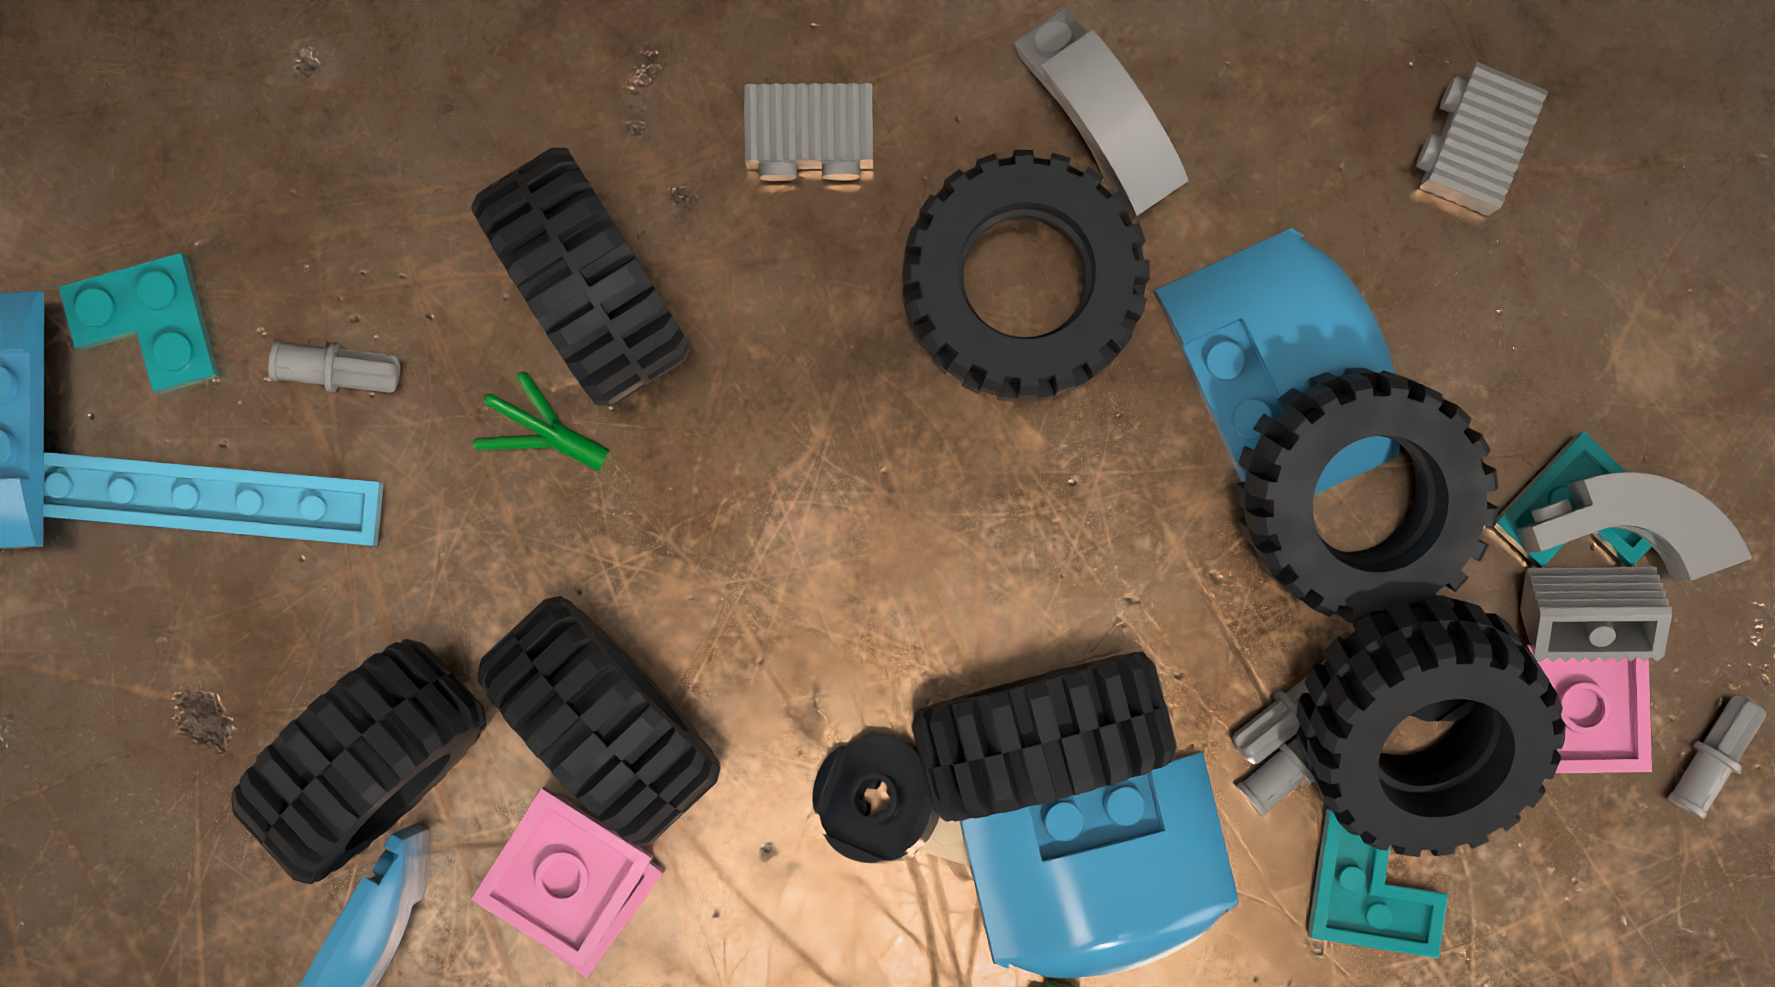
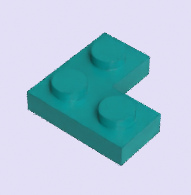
(155, 304)
(1576, 461)
(1361, 909)

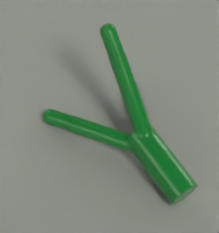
(550, 430)

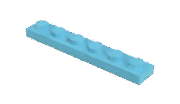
(212, 499)

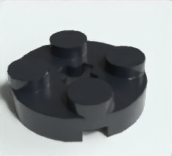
(844, 814)

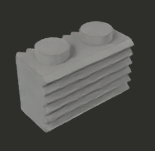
(808, 129)
(1481, 138)
(1595, 613)

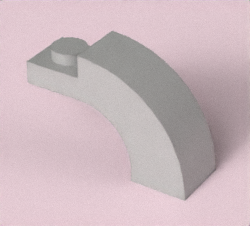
(1105, 109)
(1674, 519)

